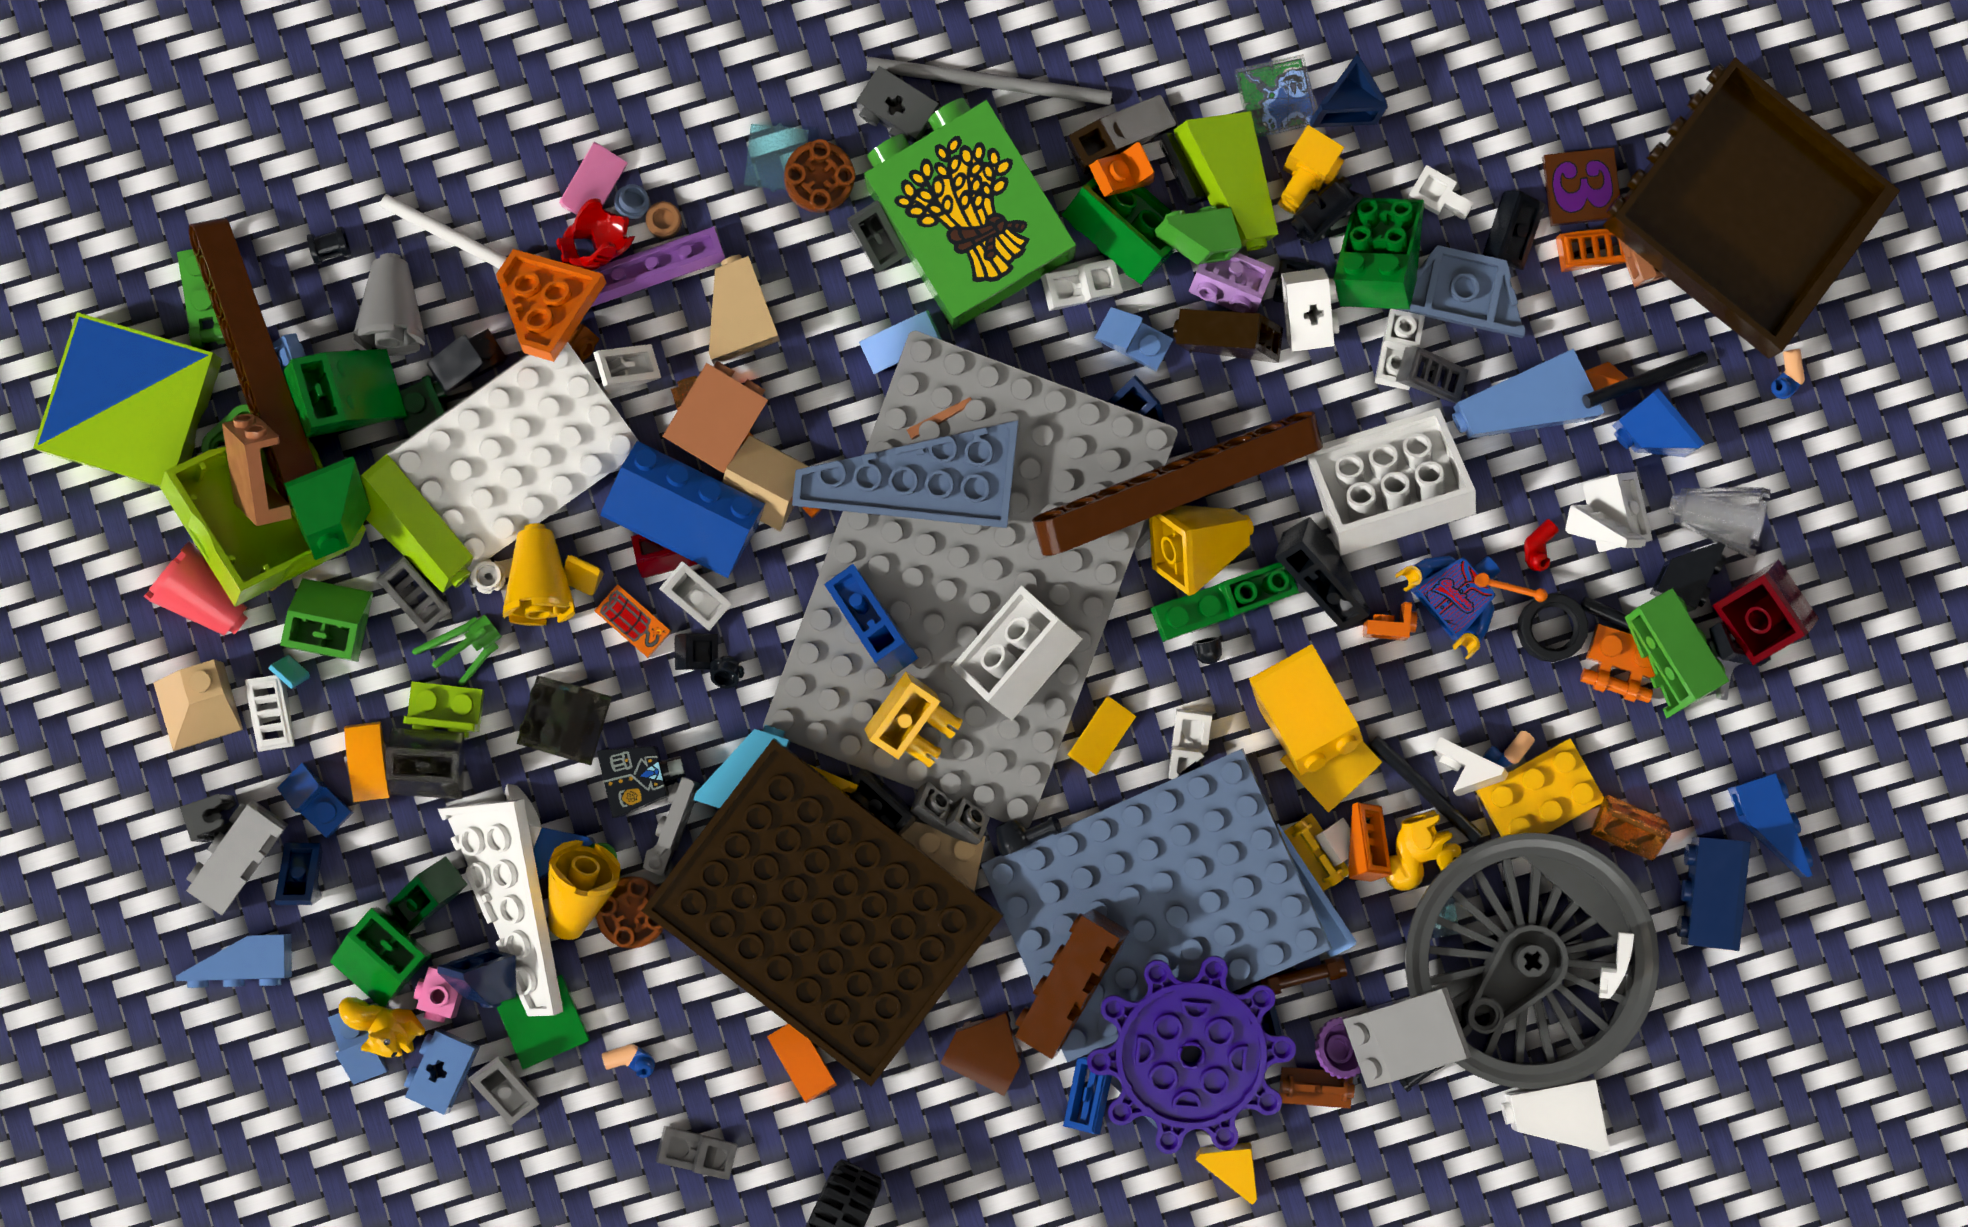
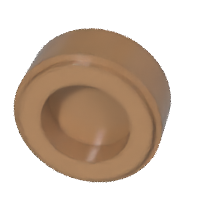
(663, 220)

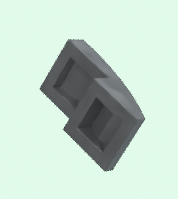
(696, 1152)

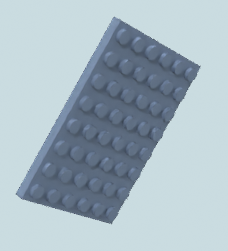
(1179, 867)

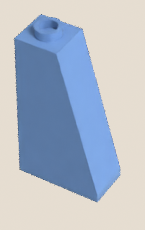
(1528, 401)

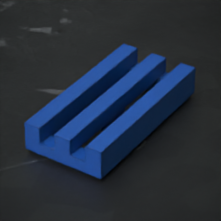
(1094, 1099)

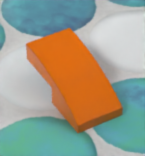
(802, 1062)

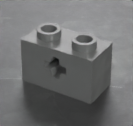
(887, 90)

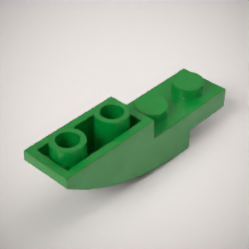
(1224, 601)

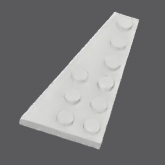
(508, 890)

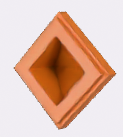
(1604, 375)

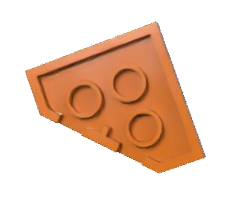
(546, 300)

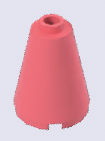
(195, 593)

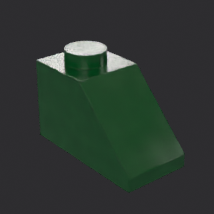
(426, 894)

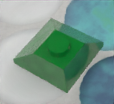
(329, 506)

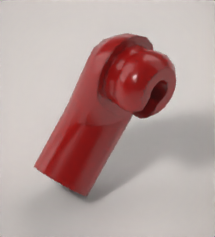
(1535, 546)

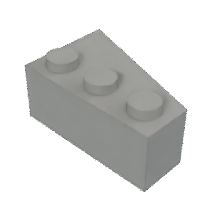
(235, 856)

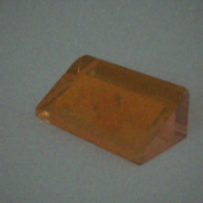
(1630, 827)

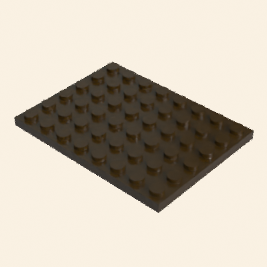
(822, 912)

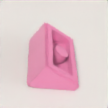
(593, 178)

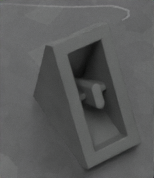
(876, 236)

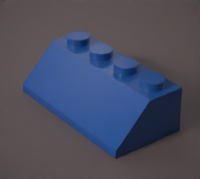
(682, 509)

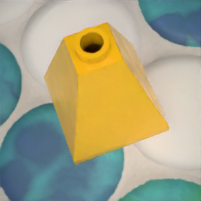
(1196, 543)

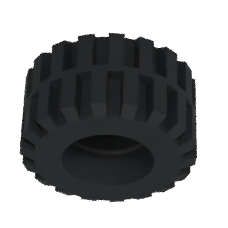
(846, 1197)

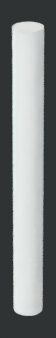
(442, 231)

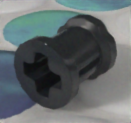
(328, 245)

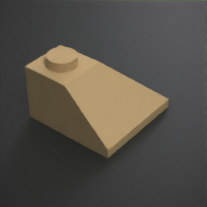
(197, 704)

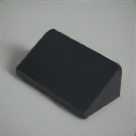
(1181, 169)
(1514, 228)
(882, 801)

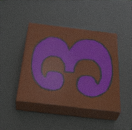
(1580, 185)

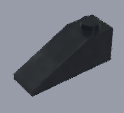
(1321, 571)

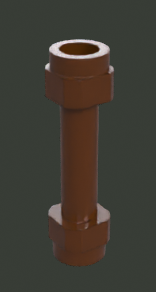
(1332, 968)

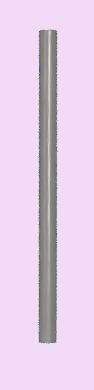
(991, 81)

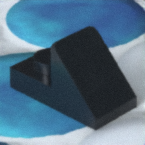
(466, 360)

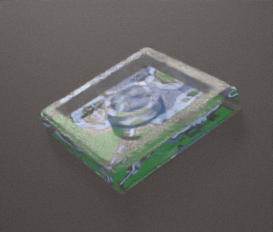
(1277, 95)

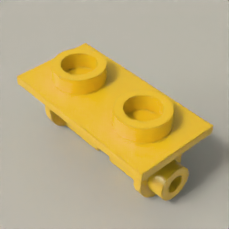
(1303, 839)

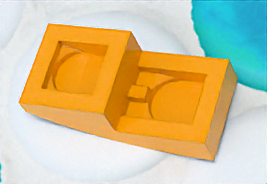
(366, 761)

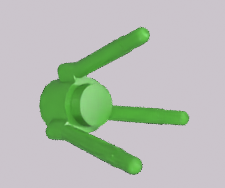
(480, 634)

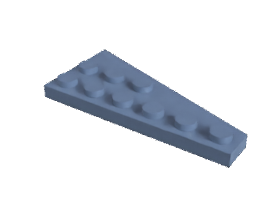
(939, 479)

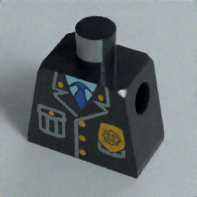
(637, 777)

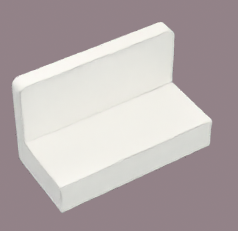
(1622, 500)

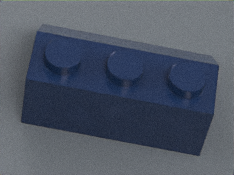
(1714, 893)

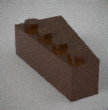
(1071, 982)

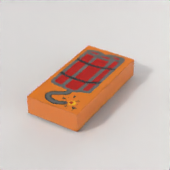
(633, 621)

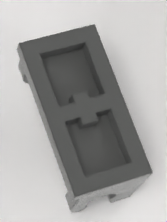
(204, 817)

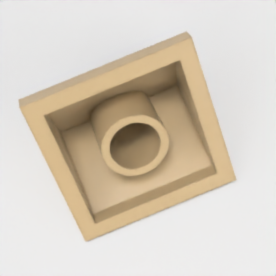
(766, 476)

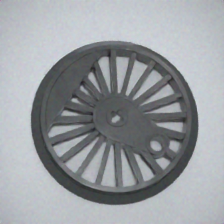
(1513, 986)

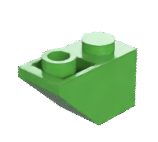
(1201, 236)

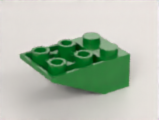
(1380, 254)
(343, 390)

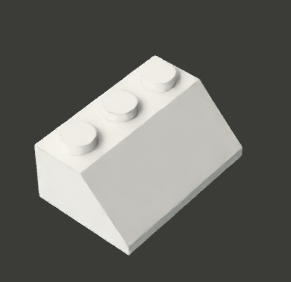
(1016, 653)

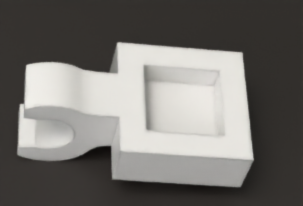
(1438, 193)

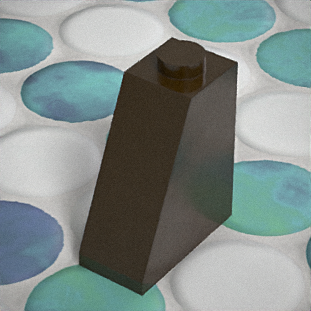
(1229, 334)

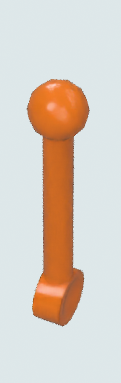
(1483, 580)

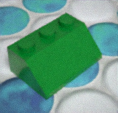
(1122, 227)

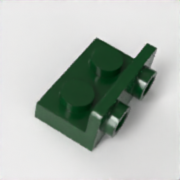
(422, 404)

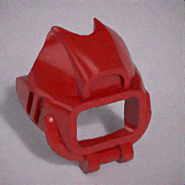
(605, 231)

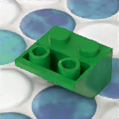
(379, 956)

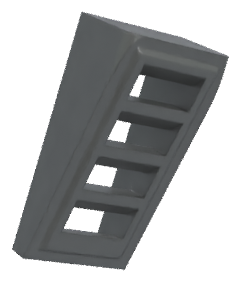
(1409, 368)
(396, 568)

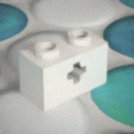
(1299, 292)

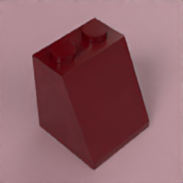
(1766, 612)

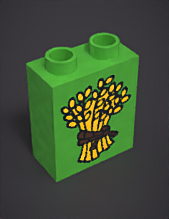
(967, 211)

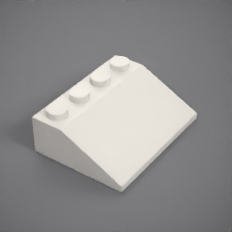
(1391, 481)

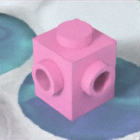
(436, 997)

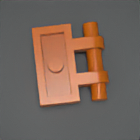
(1617, 650)

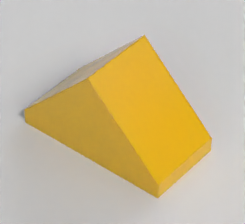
(1233, 1167)

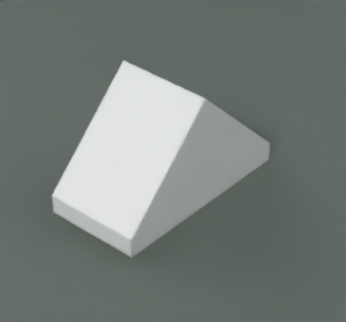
(626, 367)

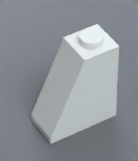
(1560, 1114)

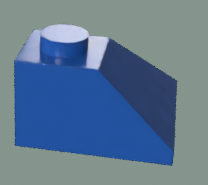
(1656, 428)

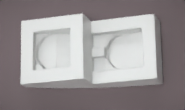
(1081, 284)

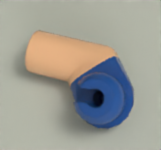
(1792, 377)
(1513, 753)
(632, 1057)

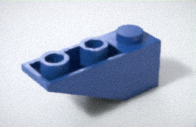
(1765, 813)

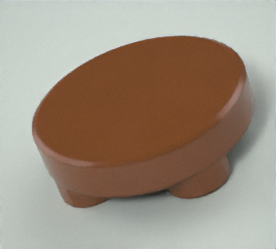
(819, 176)
(622, 916)

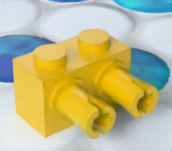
(1311, 163)
(902, 717)

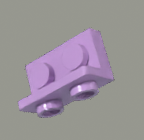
(1233, 283)

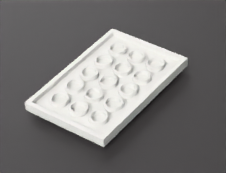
(516, 451)

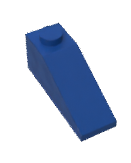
(871, 621)

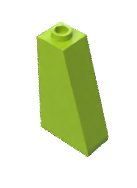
(1231, 172)
(414, 526)

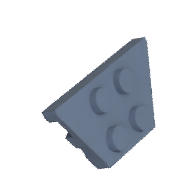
(1467, 291)

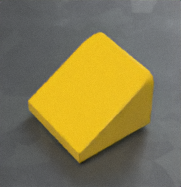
(582, 575)

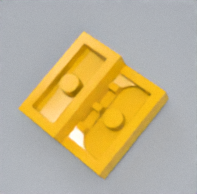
(1338, 775)

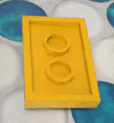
(1542, 792)

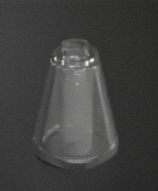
(1723, 515)

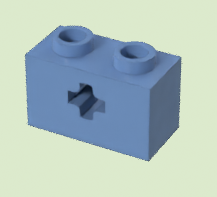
(441, 1092)

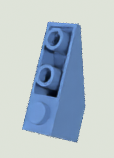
(249, 958)

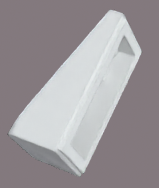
(1595, 525)
(283, 710)

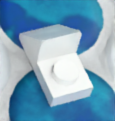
(695, 596)
(1477, 770)

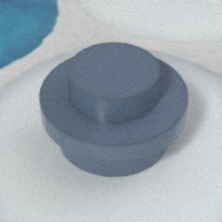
(631, 201)

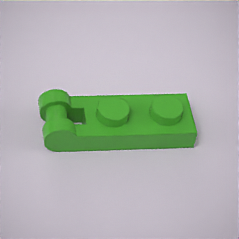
(197, 302)

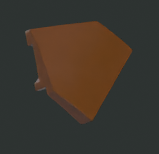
(985, 1052)

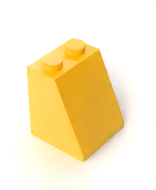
(1305, 710)

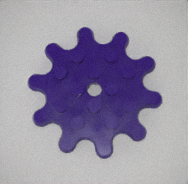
(1200, 1092)

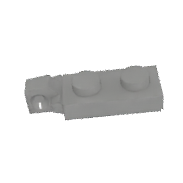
(671, 828)

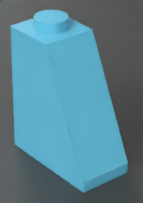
(734, 768)

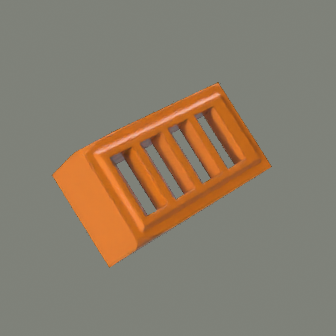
(1566, 256)
(1368, 854)

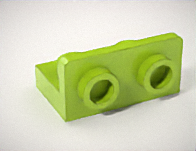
(444, 707)

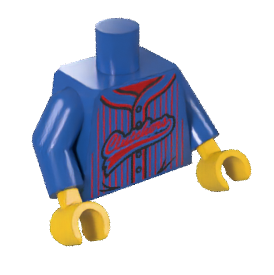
(1452, 598)

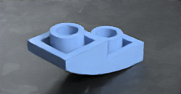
(886, 347)

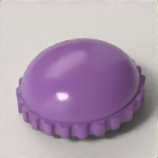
(1335, 1050)

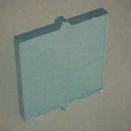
(769, 152)

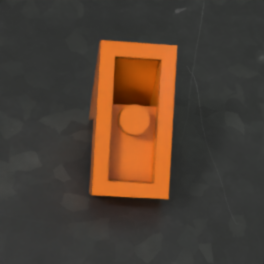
(1123, 171)

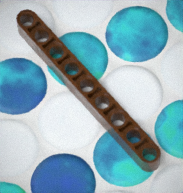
(251, 348)
(1177, 483)

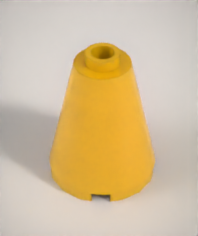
(537, 580)
(578, 886)

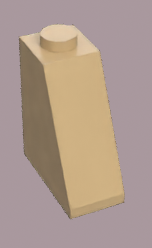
(738, 312)

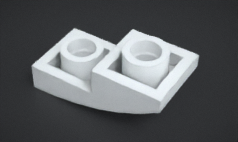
(1401, 331)

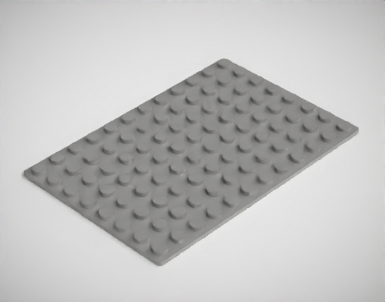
(953, 578)

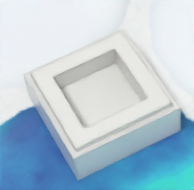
(1336, 841)

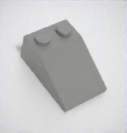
(1406, 1037)

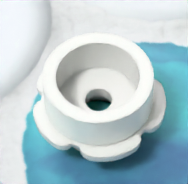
(495, 583)

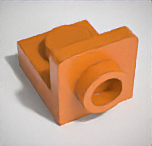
(1385, 628)

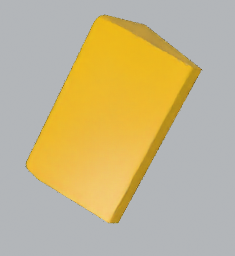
(1101, 735)

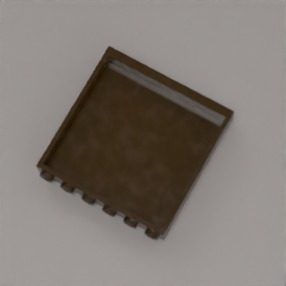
(1750, 207)

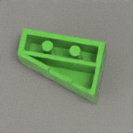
(1676, 651)

